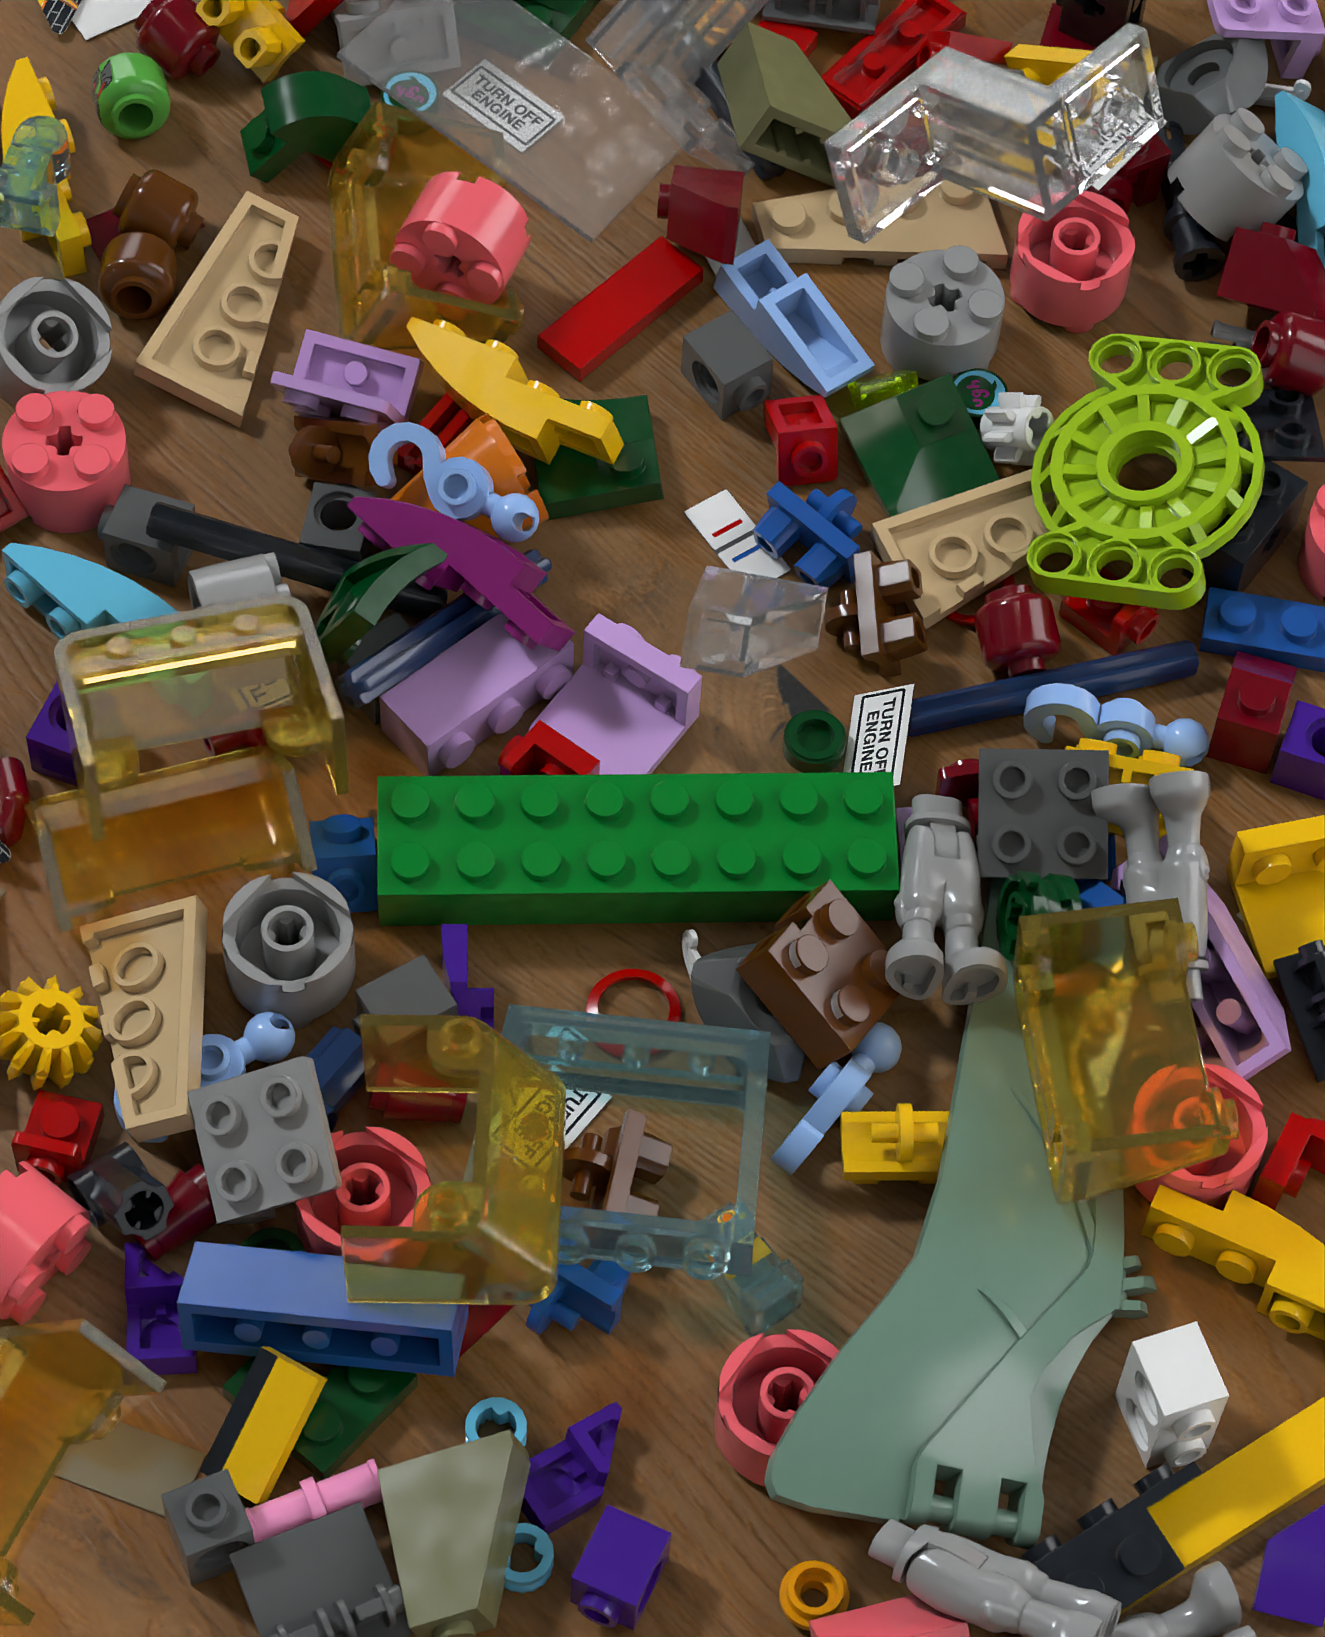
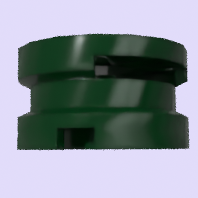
(1031, 895)

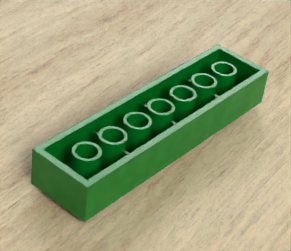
(631, 847)

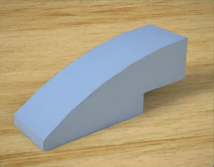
(792, 319)

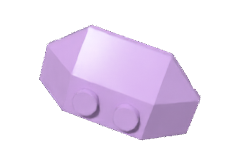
(1240, 1015)

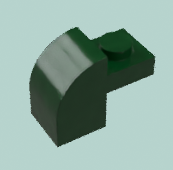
(302, 114)

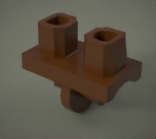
(334, 449)
(869, 616)
(609, 1173)

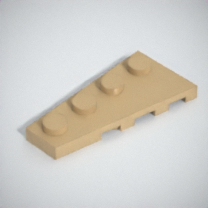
(813, 228)
(221, 318)
(964, 542)
(153, 1008)

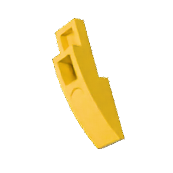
(30, 98)
(528, 412)
(1248, 1246)

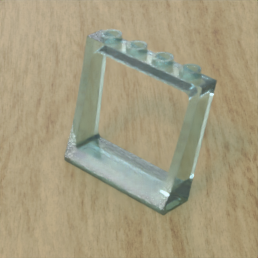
(665, 1064)

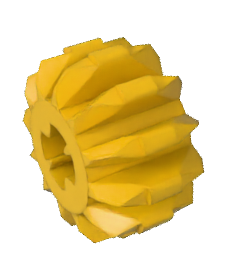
(70, 1030)

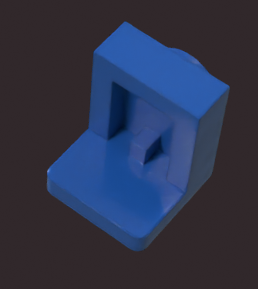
(347, 858)

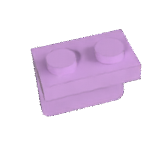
(1291, 26)
(350, 381)
(625, 700)

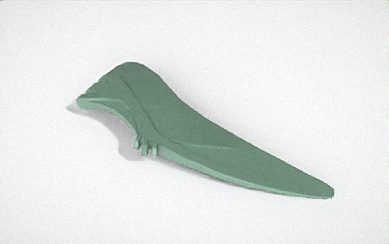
(979, 1329)

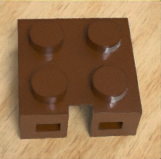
(821, 979)

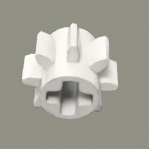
(1015, 427)

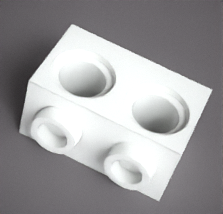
(1171, 1396)

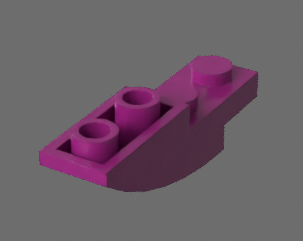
(475, 562)

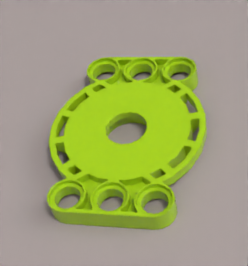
(1138, 414)

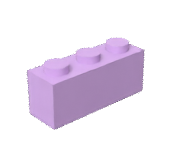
(470, 695)

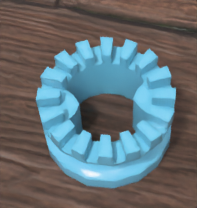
(499, 1410)
(543, 1554)

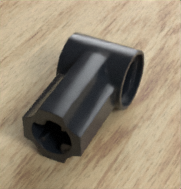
(122, 1193)

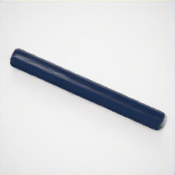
(422, 643)
(1009, 695)

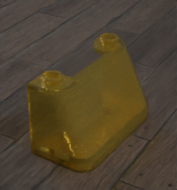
(368, 200)
(1115, 1047)

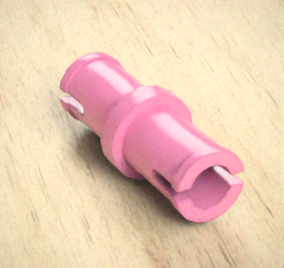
(316, 1501)

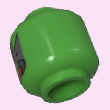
(131, 95)

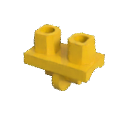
(255, 31)
(892, 1145)

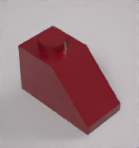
(703, 210)
(1274, 272)
(1251, 712)

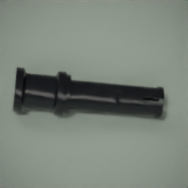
(1196, 251)

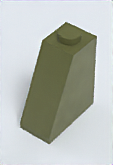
(779, 102)
(454, 1531)

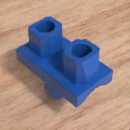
(819, 525)
(585, 1294)

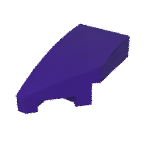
(470, 1001)
(153, 1315)
(572, 1473)
(1294, 1571)

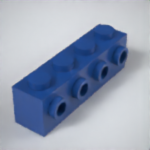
(271, 1288)

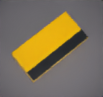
(264, 1423)

